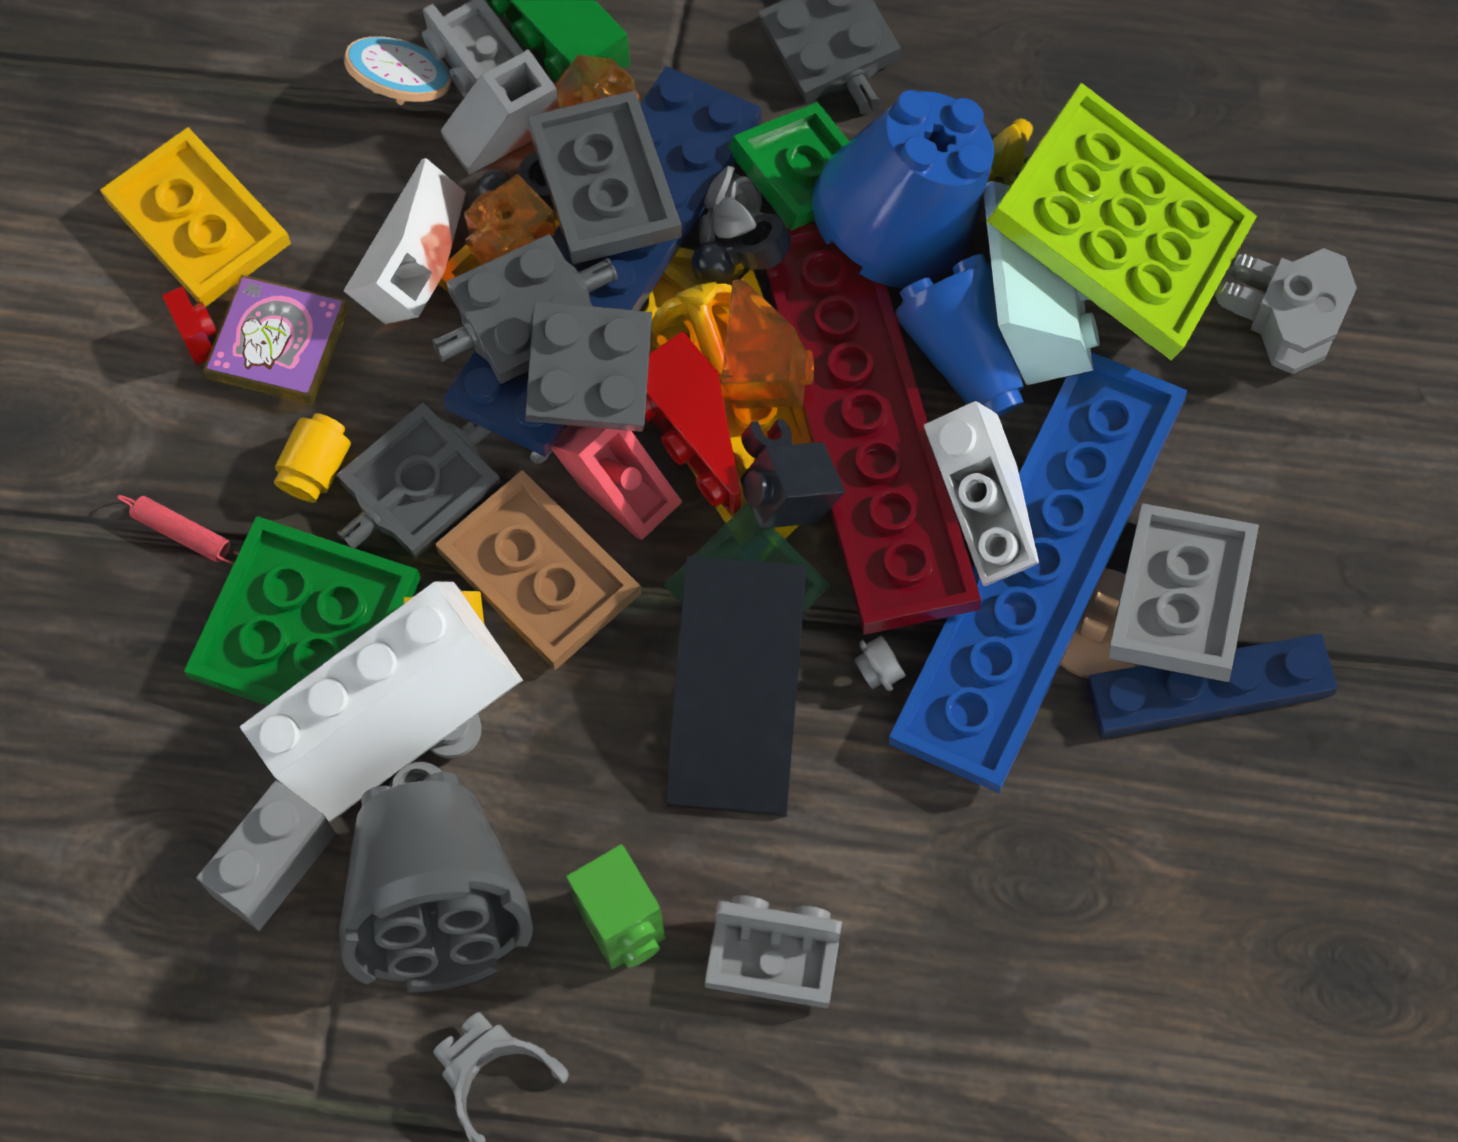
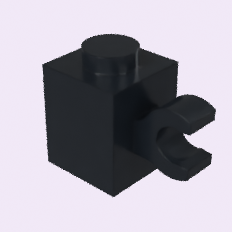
(788, 480)

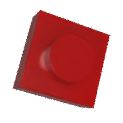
(192, 322)

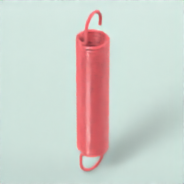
(178, 528)

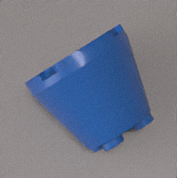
(908, 189)

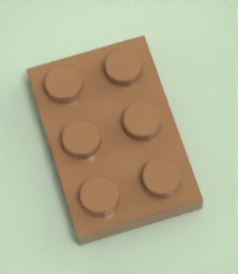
(538, 569)

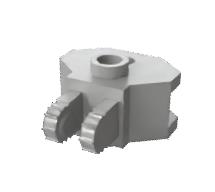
(1299, 307)

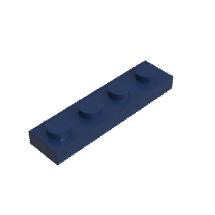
(1259, 679)

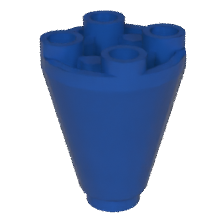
(961, 334)

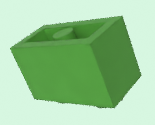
(618, 908)

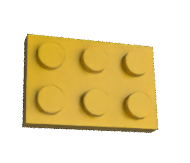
(195, 217)

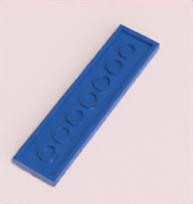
(1079, 494)

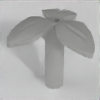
(725, 215)

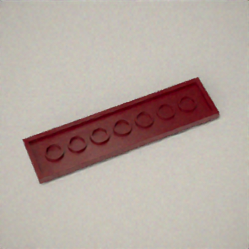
(865, 406)

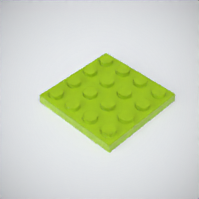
(1123, 221)

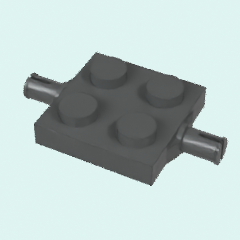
(831, 46)
(500, 299)
(417, 481)

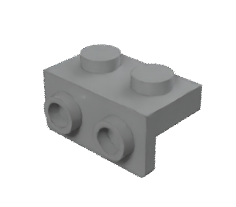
(469, 41)
(773, 951)

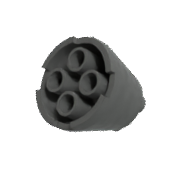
(428, 889)

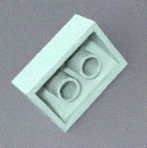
(1037, 309)

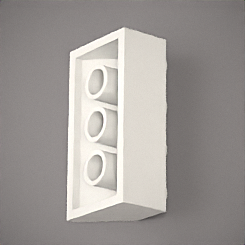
(382, 700)

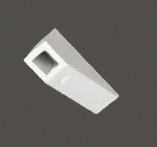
(409, 248)
(984, 490)

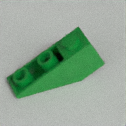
(564, 30)

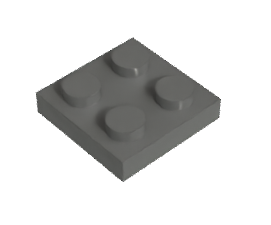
(588, 366)

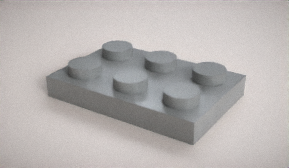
(1184, 592)

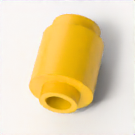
(311, 457)

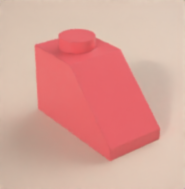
(617, 476)

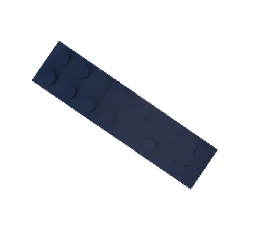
(691, 136)

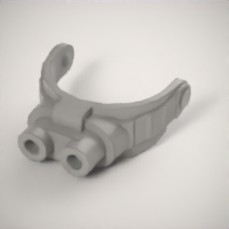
(474, 1050)

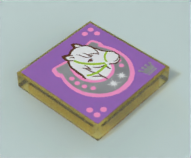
(276, 339)

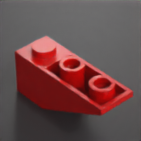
(690, 412)

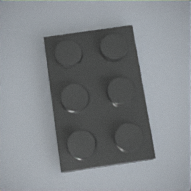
(604, 177)

